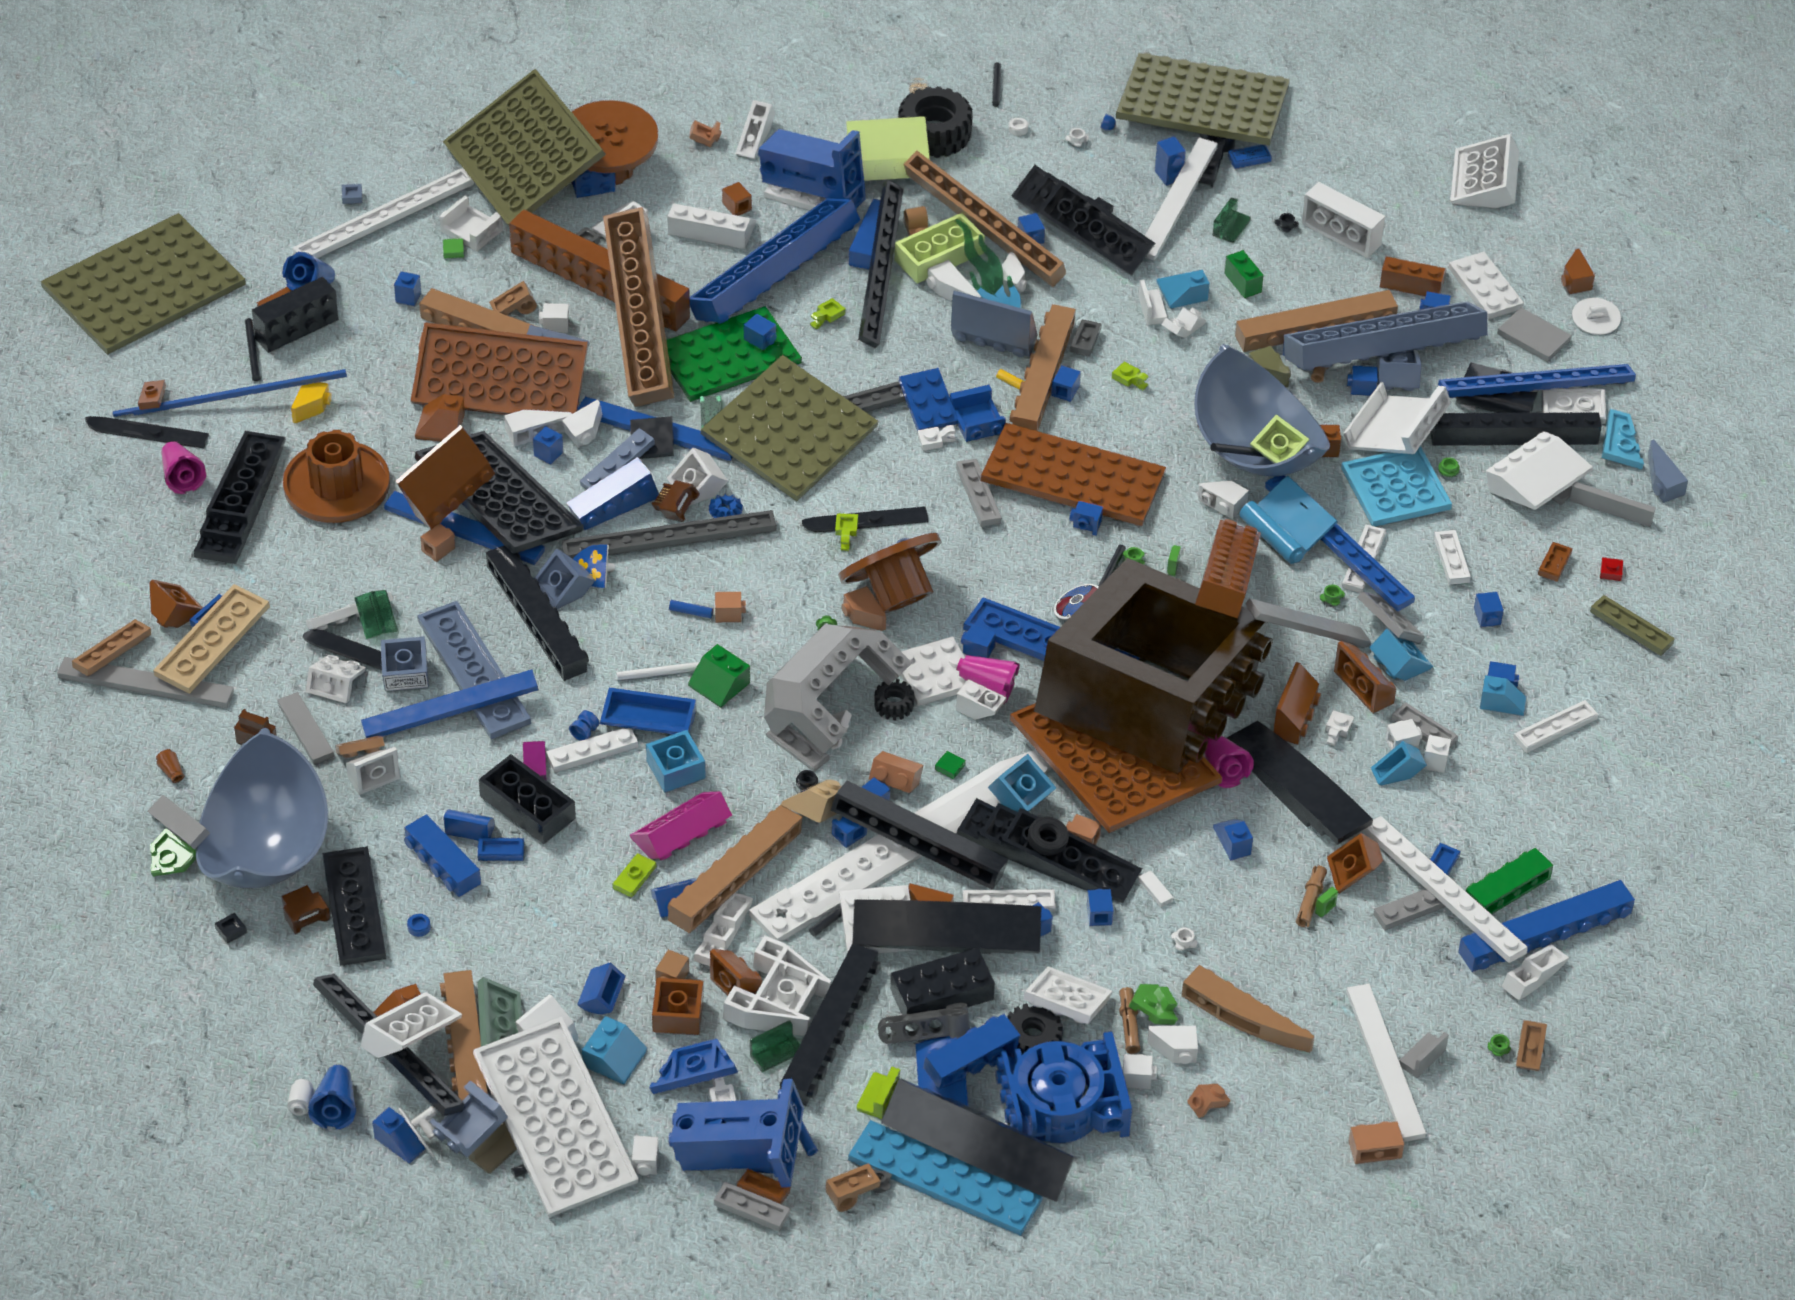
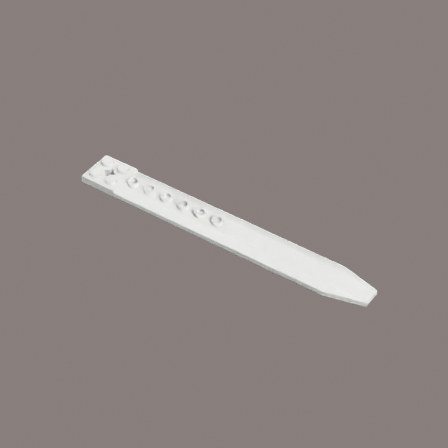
(872, 860)

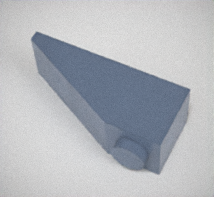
(1666, 478)

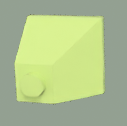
(1279, 440)

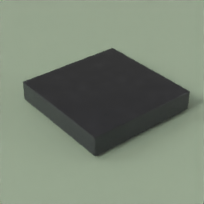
(661, 430)

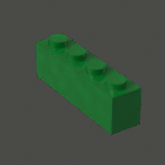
(1511, 881)

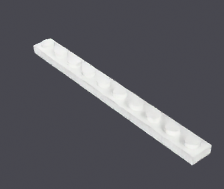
(386, 214)
(1446, 890)

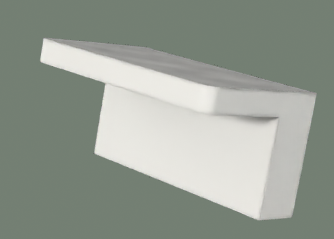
(1151, 305)

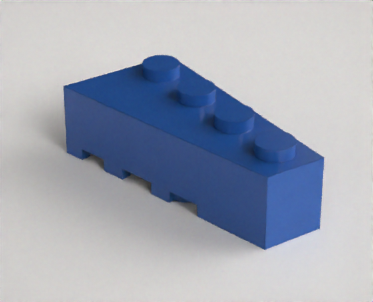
(971, 1051)

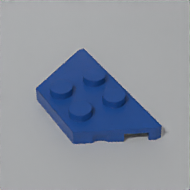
(694, 1065)

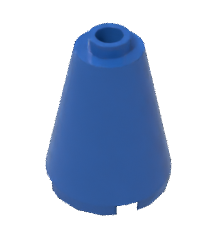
(305, 268)
(333, 1100)

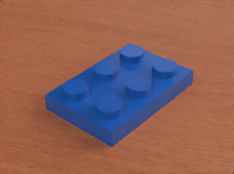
(928, 399)

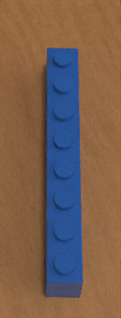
(1554, 923)

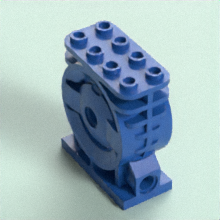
(1059, 1082)

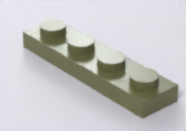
(1632, 625)

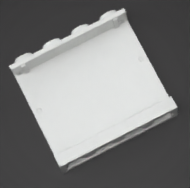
(1395, 422)

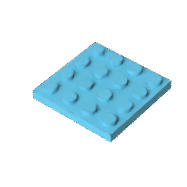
(1396, 486)

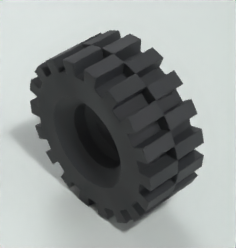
(1038, 1019)

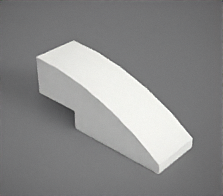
(1534, 971)

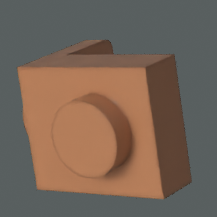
(704, 134)
(1207, 1097)

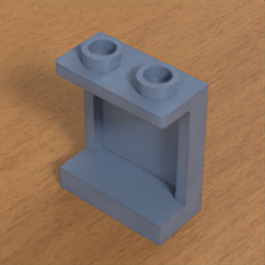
(470, 1128)

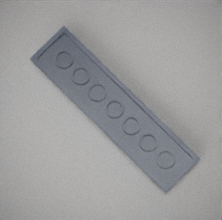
(471, 665)

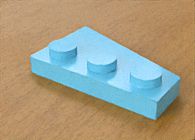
(1620, 440)

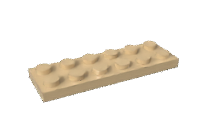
(211, 638)

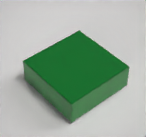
(950, 764)

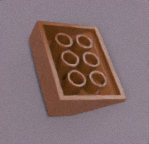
(445, 477)

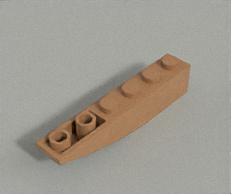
(1243, 1011)

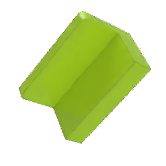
(878, 1093)

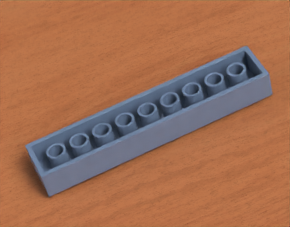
(1385, 335)

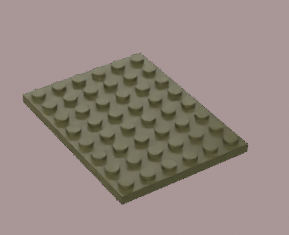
(1203, 98)
(524, 147)
(143, 283)

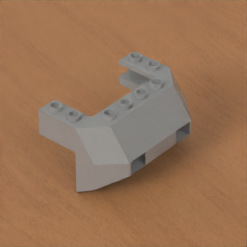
(795, 687)

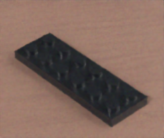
(354, 906)

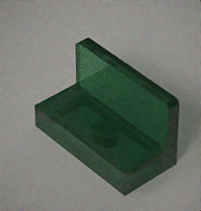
(1229, 222)
(376, 613)
(773, 1046)

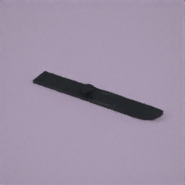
(147, 431)
(870, 519)
(344, 647)

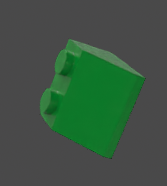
(720, 676)

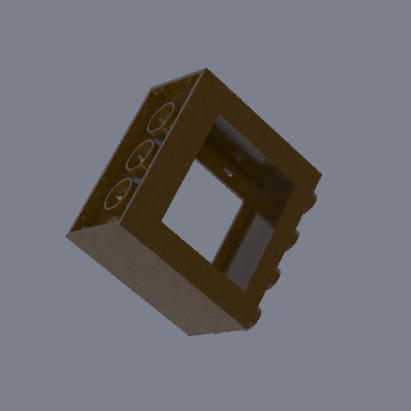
(1134, 703)

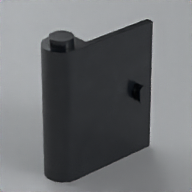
(1499, 402)

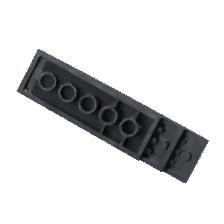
(1083, 219)
(239, 497)
(1301, 784)
(1078, 864)
(947, 926)
(978, 1139)

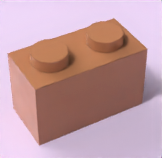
(896, 771)
(1376, 1142)

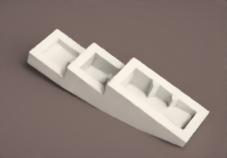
(724, 926)

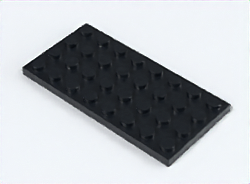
(515, 503)

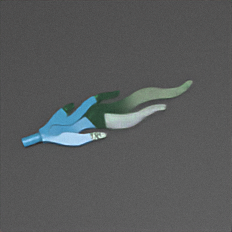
(990, 272)

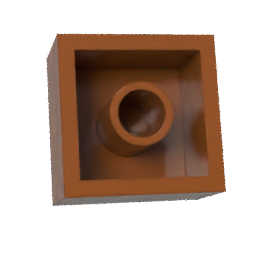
(677, 1006)

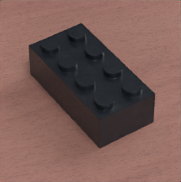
(295, 314)
(527, 799)
(942, 983)

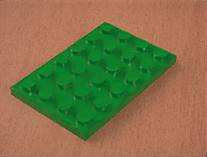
(720, 358)

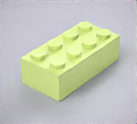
(934, 246)

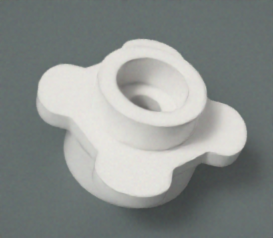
(1077, 137)
(1184, 939)

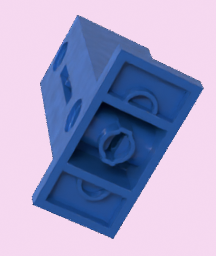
(814, 165)
(740, 1134)

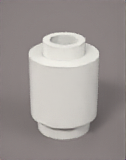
(299, 1097)

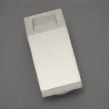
(1185, 323)

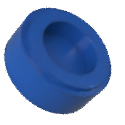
(418, 925)

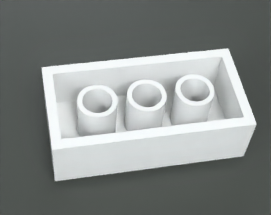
(1343, 219)

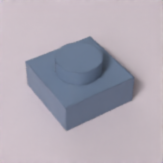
(351, 193)

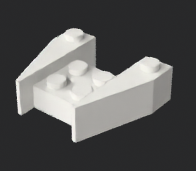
(782, 994)

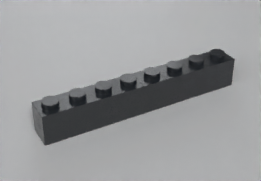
(1515, 428)
(537, 612)
(919, 834)
(831, 1021)

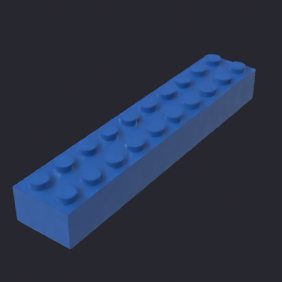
(774, 260)

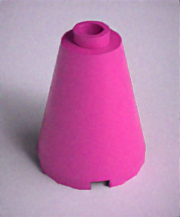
(182, 468)
(990, 673)
(1229, 761)

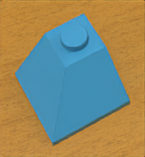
(1184, 288)

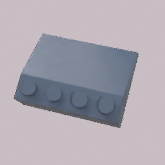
(993, 324)

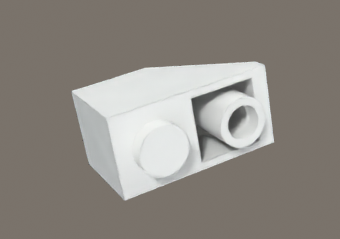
(1223, 496)
(978, 701)

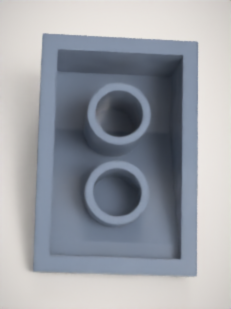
(1399, 370)

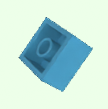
(675, 761)
(1022, 785)

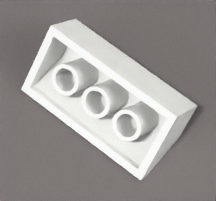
(710, 226)
(407, 1025)

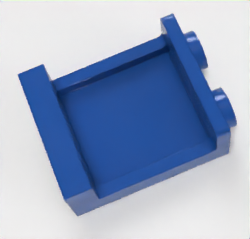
(977, 413)

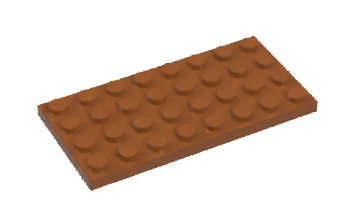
(499, 370)
(1073, 473)

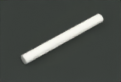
(656, 671)

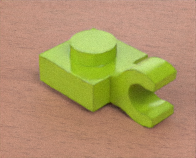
(829, 311)
(1128, 374)
(845, 527)

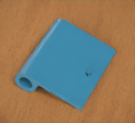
(1286, 523)

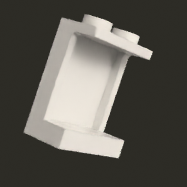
(470, 224)

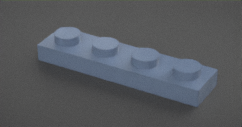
(630, 449)

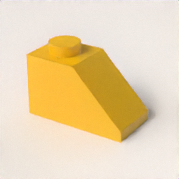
(310, 401)

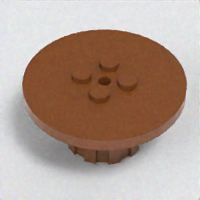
(623, 133)
(336, 479)
(895, 572)

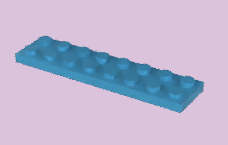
(945, 1177)

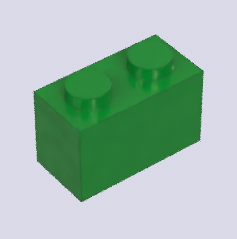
(1243, 274)

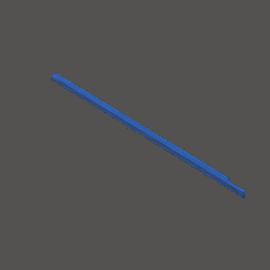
(236, 392)

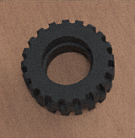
(942, 106)

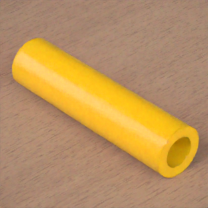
(1009, 378)

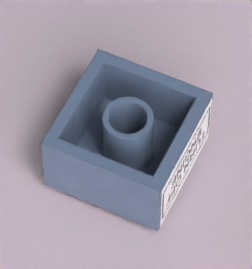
(404, 663)

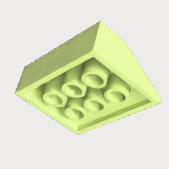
(889, 144)

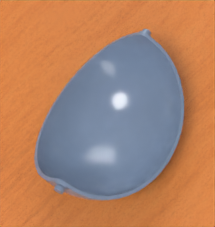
(1237, 402)
(262, 815)

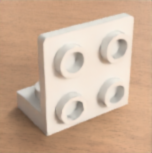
(333, 678)

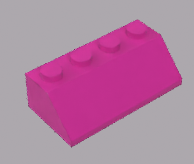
(682, 825)

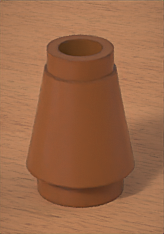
(170, 765)

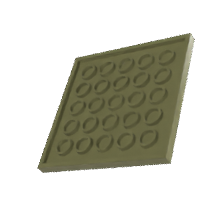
(789, 427)

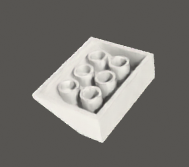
(1486, 173)
(1537, 471)

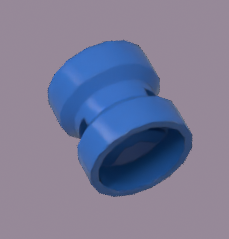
(582, 727)

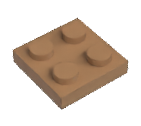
(369, 745)

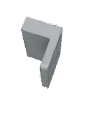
(1424, 1054)

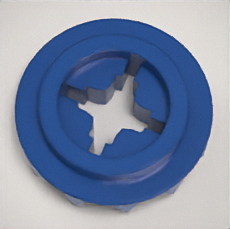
(716, 509)

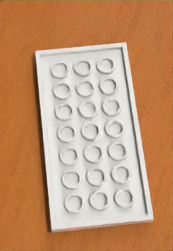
(555, 1116)

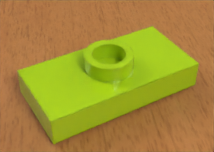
(634, 875)

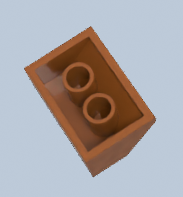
(1411, 277)
(1363, 677)
(1296, 705)

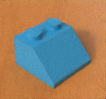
(1399, 656)
(613, 1050)

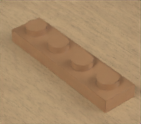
(111, 647)

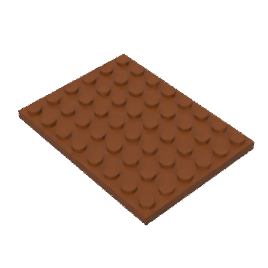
(1107, 779)

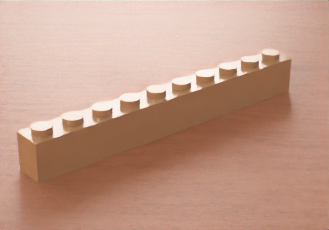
(985, 218)

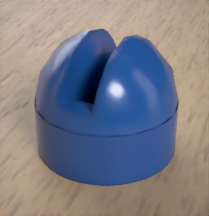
(1108, 122)

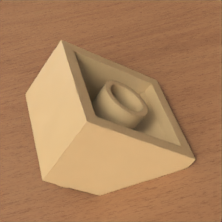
(814, 801)

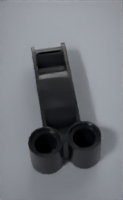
(1211, 171)

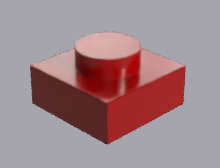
(1611, 569)

